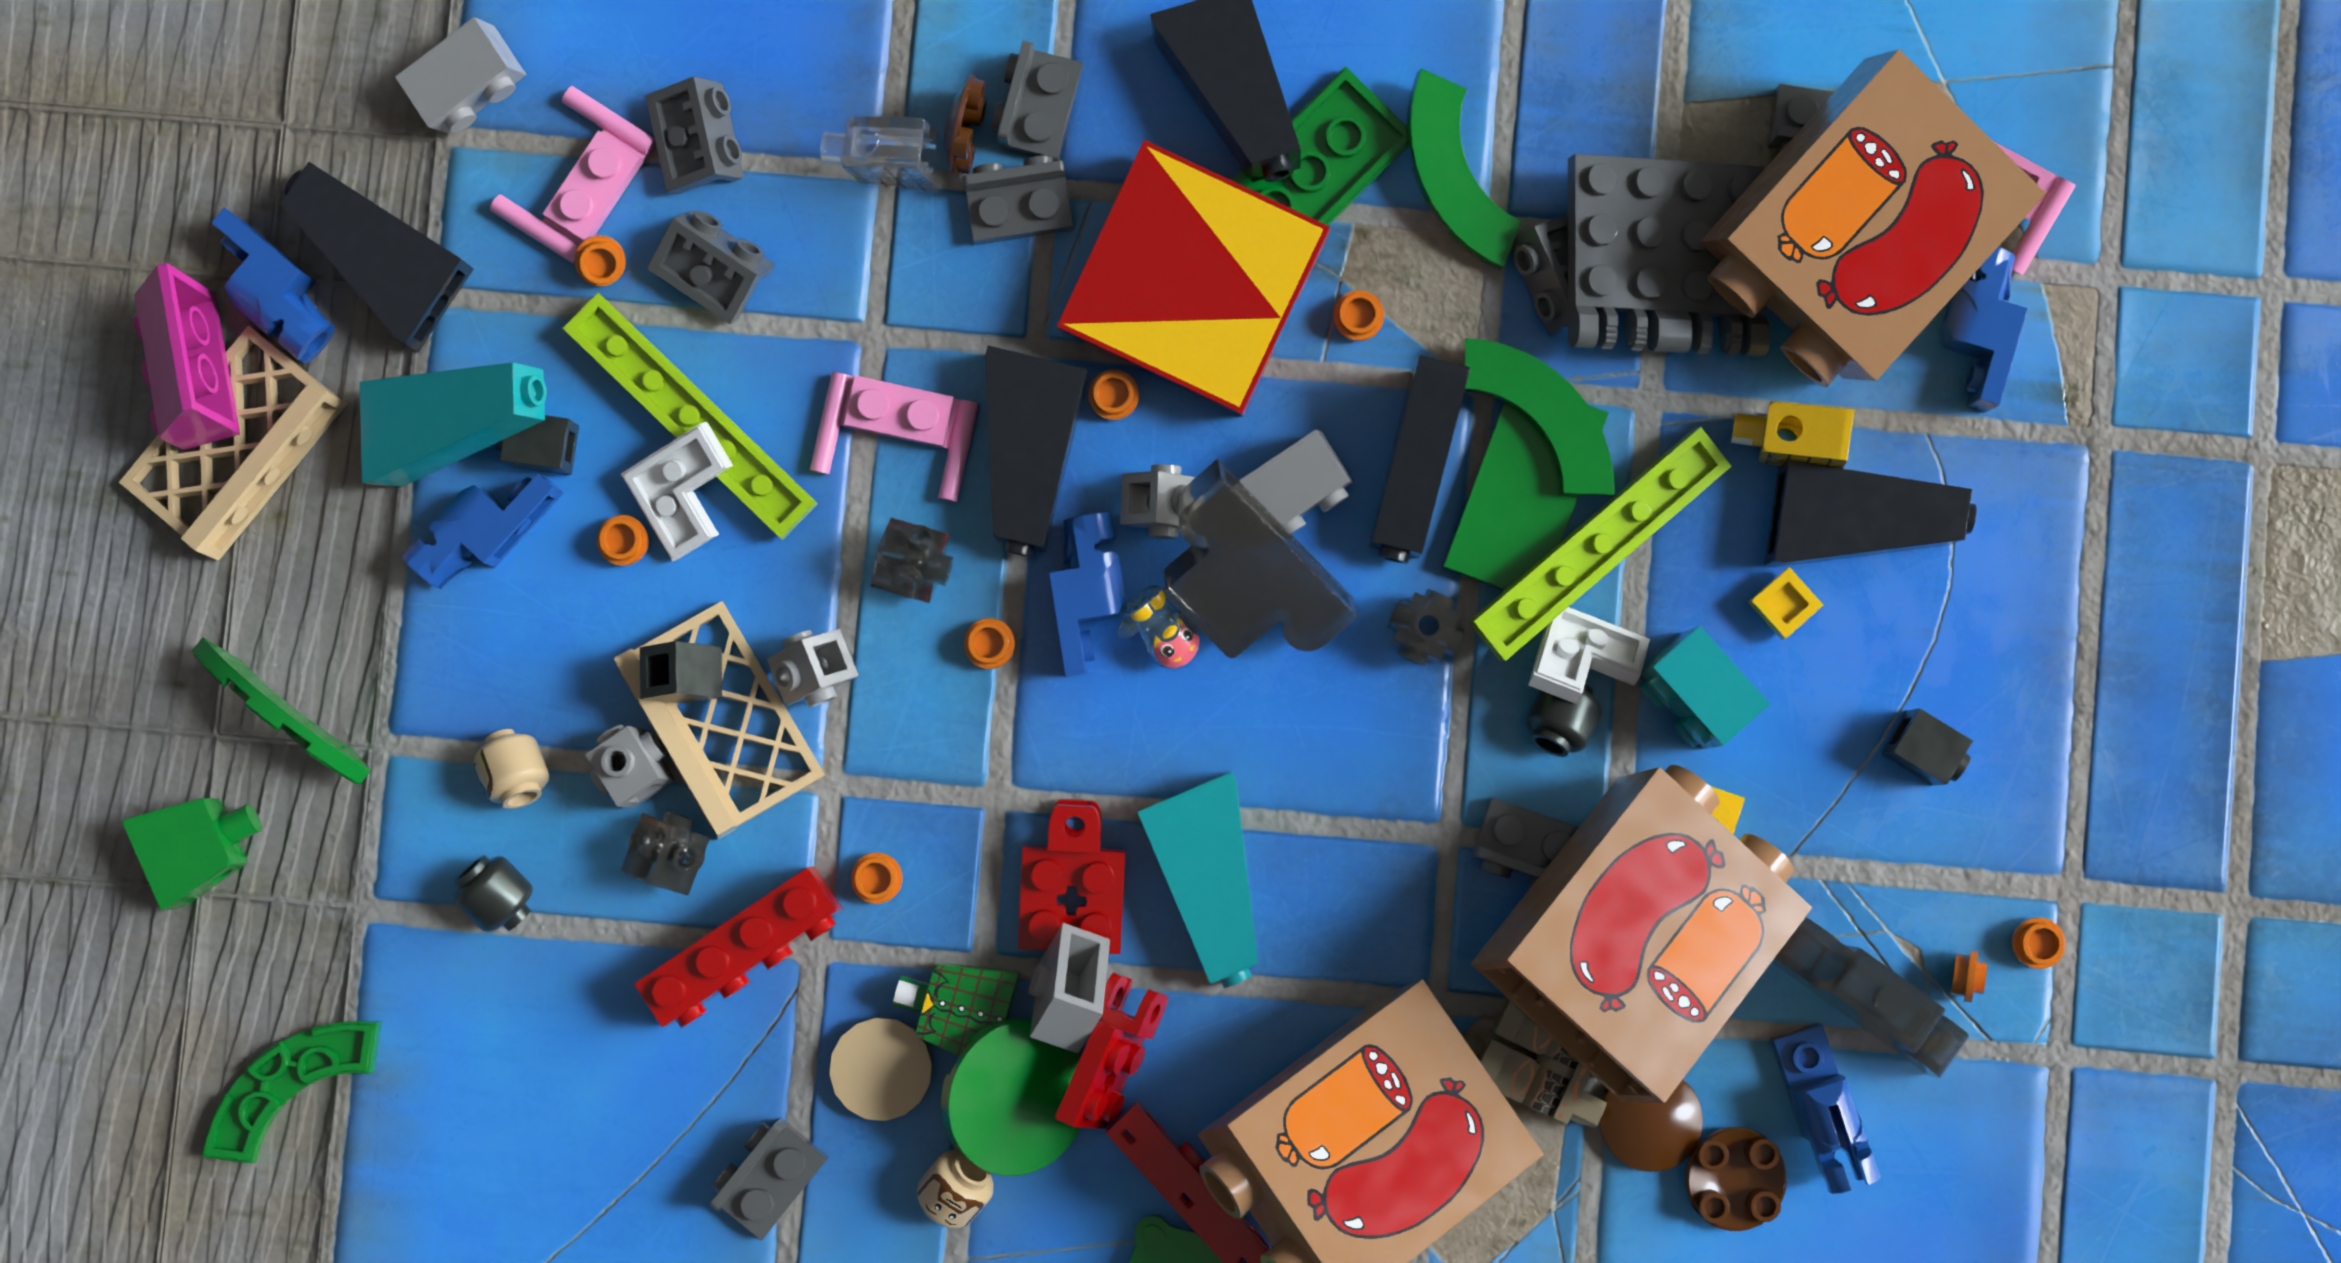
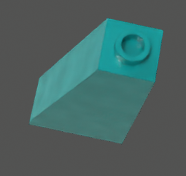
(443, 416)
(1206, 869)

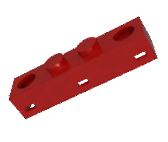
(1176, 1171)

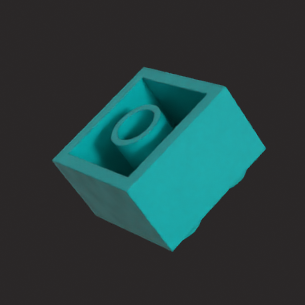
(1701, 689)

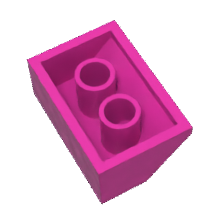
(184, 360)

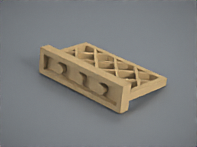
(254, 477)
(688, 754)

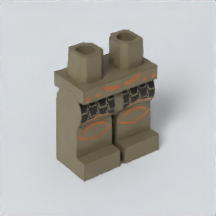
(1548, 1083)

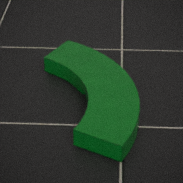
(1445, 175)
(1554, 407)
(278, 713)
(278, 1076)

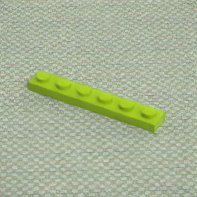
(682, 406)
(1599, 544)

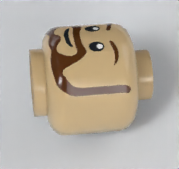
(511, 769)
(954, 1190)

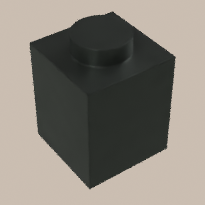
(543, 447)
(680, 672)
(1928, 748)

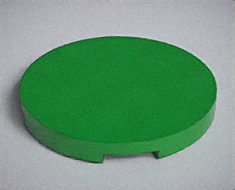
(1006, 1098)

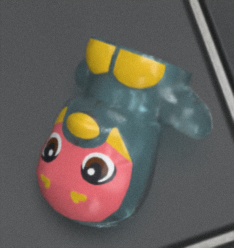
(1160, 626)

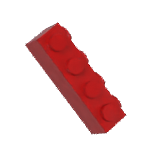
(738, 946)

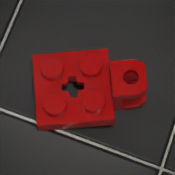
(1077, 861)
(1110, 1057)

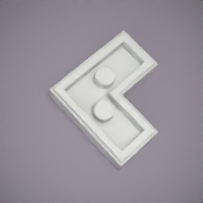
(666, 488)
(1583, 642)

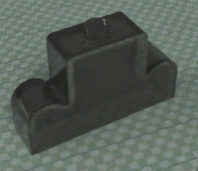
(1248, 572)
(1872, 997)

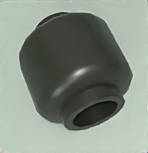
(1561, 725)
(493, 893)

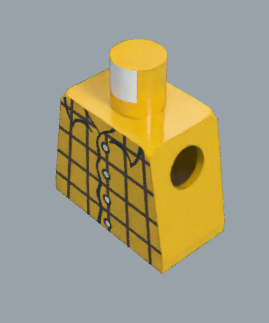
(1820, 432)

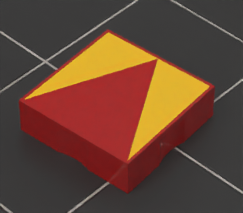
(1193, 277)

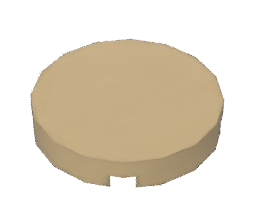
(881, 1069)

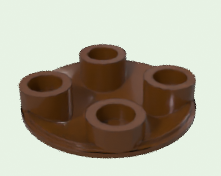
(966, 110)
(1653, 1134)
(1736, 1179)

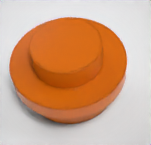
(600, 260)
(1358, 315)
(1113, 395)
(622, 540)
(989, 643)
(876, 878)
(2038, 943)
(1968, 976)

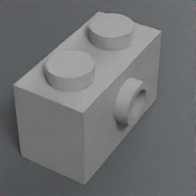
(461, 76)
(1300, 480)
(1069, 988)

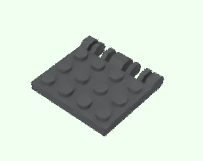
(1641, 254)

